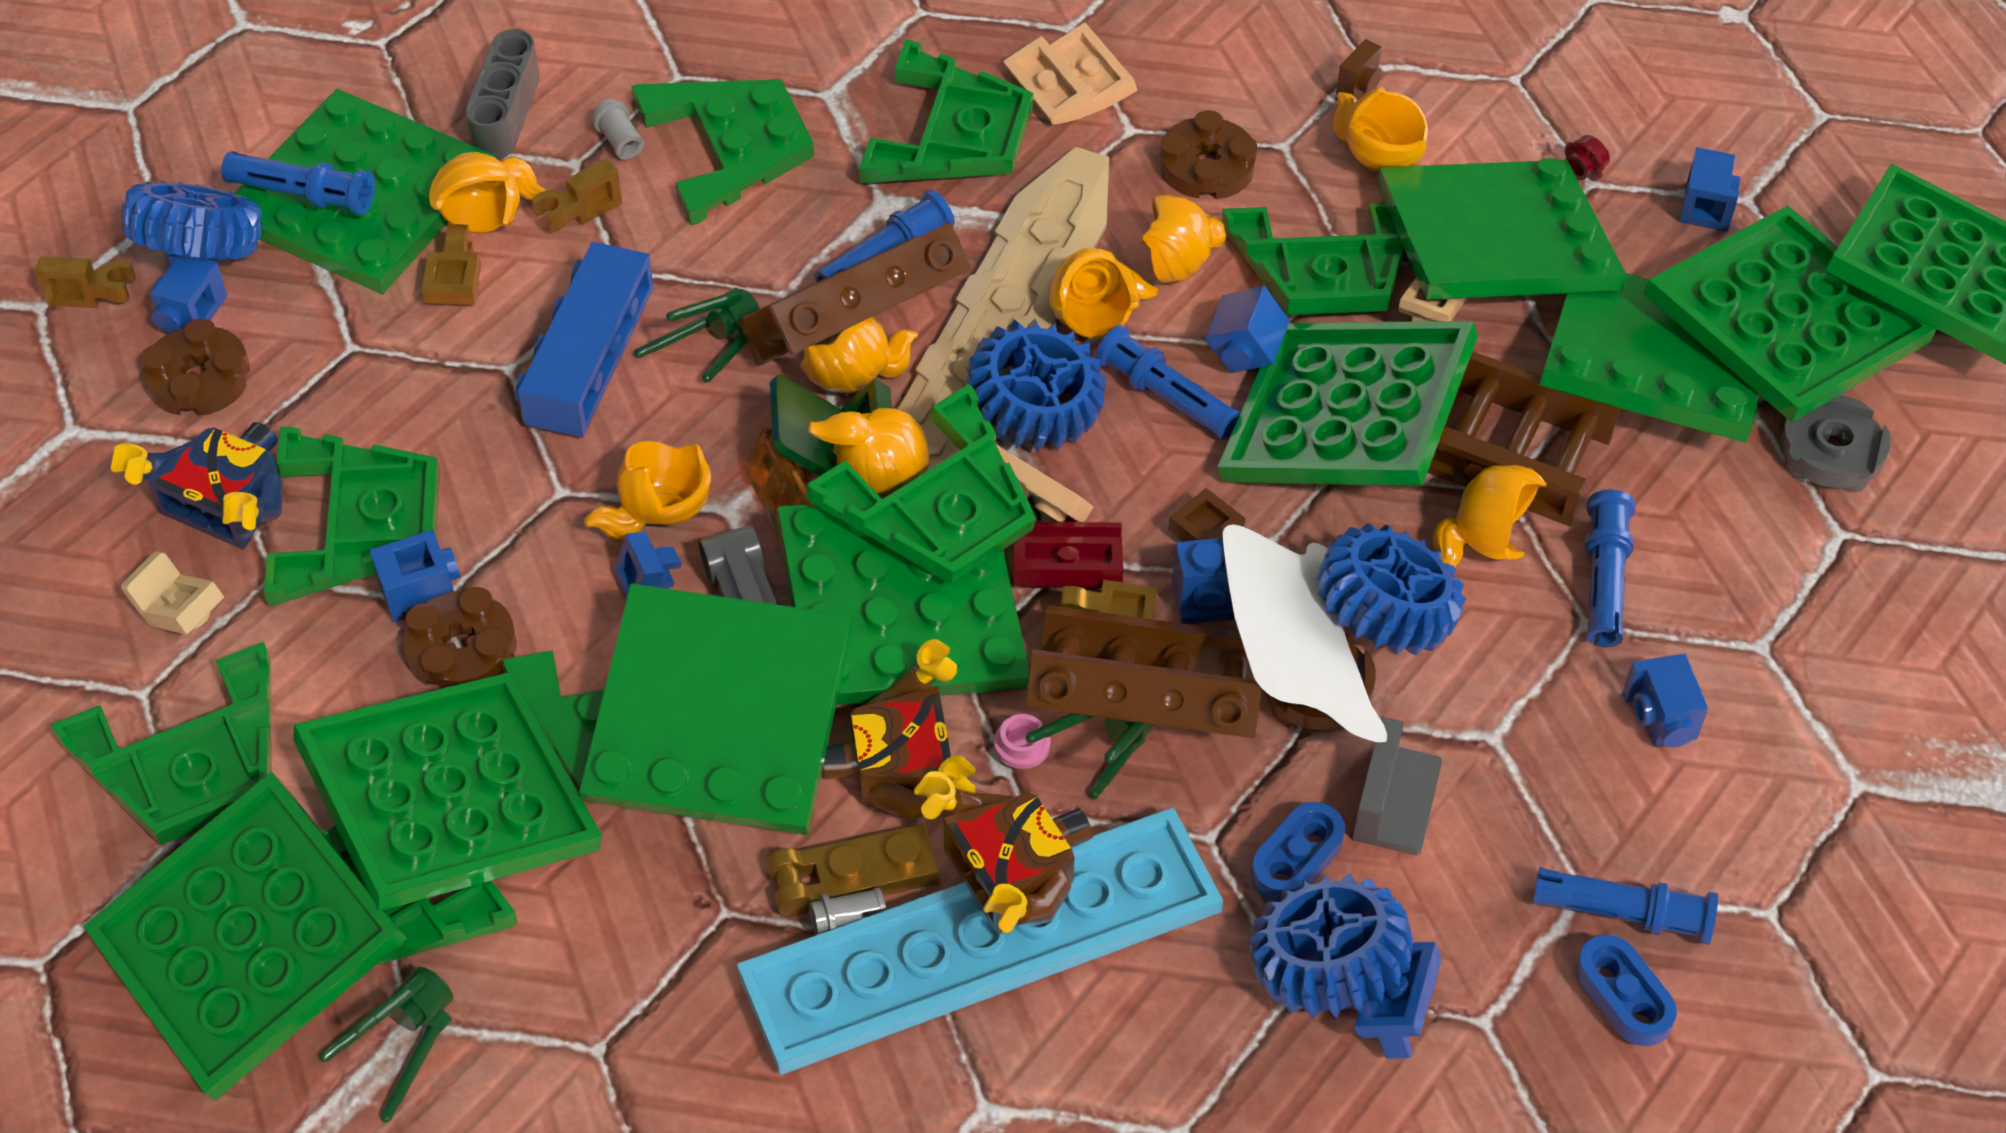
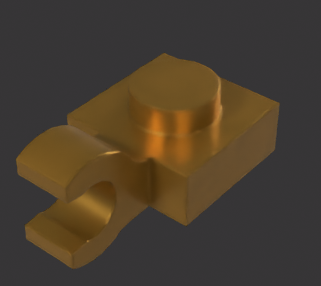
(587, 196)
(452, 274)
(76, 283)
(1114, 599)

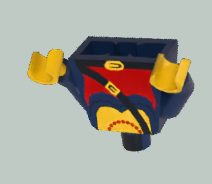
(211, 482)

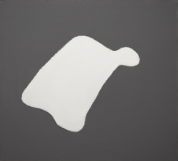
(1288, 634)

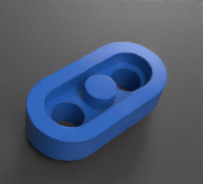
(1293, 854)
(1629, 992)

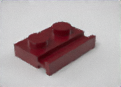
(1069, 555)

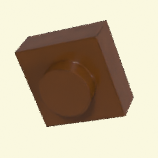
(1360, 70)
(1203, 518)

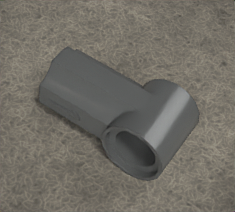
(736, 565)

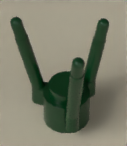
(722, 319)
(1127, 738)
(413, 1004)

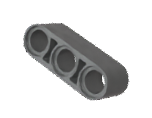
(503, 93)

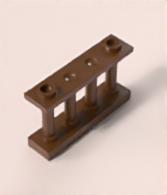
(854, 294)
(1489, 381)
(1144, 672)

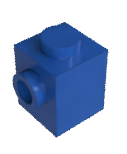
(1247, 329)

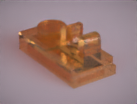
(775, 478)

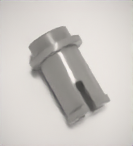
(613, 120)
(842, 910)

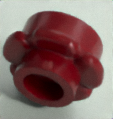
(1587, 157)

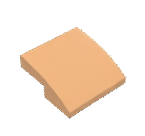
(1071, 75)

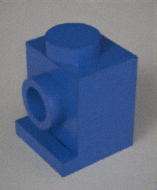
(1710, 190)
(187, 292)
(413, 572)
(1201, 582)
(1666, 699)

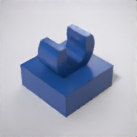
(643, 565)

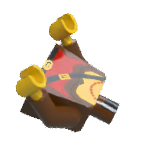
(902, 739)
(1007, 849)

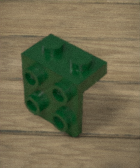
(796, 407)

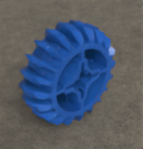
(191, 220)
(1042, 371)
(1390, 589)
(1331, 945)

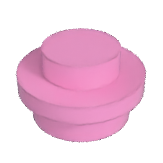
(1012, 746)

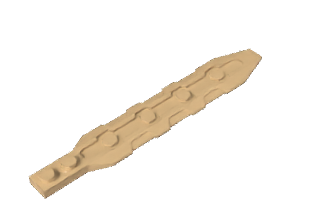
(1040, 229)

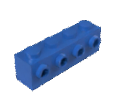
(585, 339)

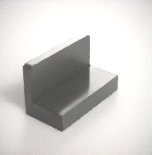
(1397, 794)

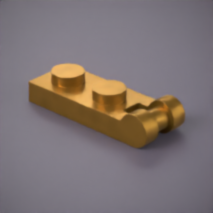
(886, 860)

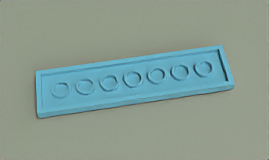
(947, 956)

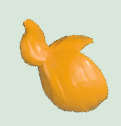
(1381, 128)
(482, 190)
(1180, 237)
(1096, 292)
(858, 357)
(879, 445)
(655, 487)
(1487, 513)

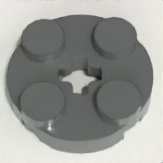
(1845, 466)

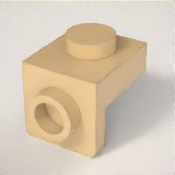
(169, 598)

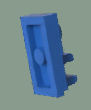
(1404, 1007)

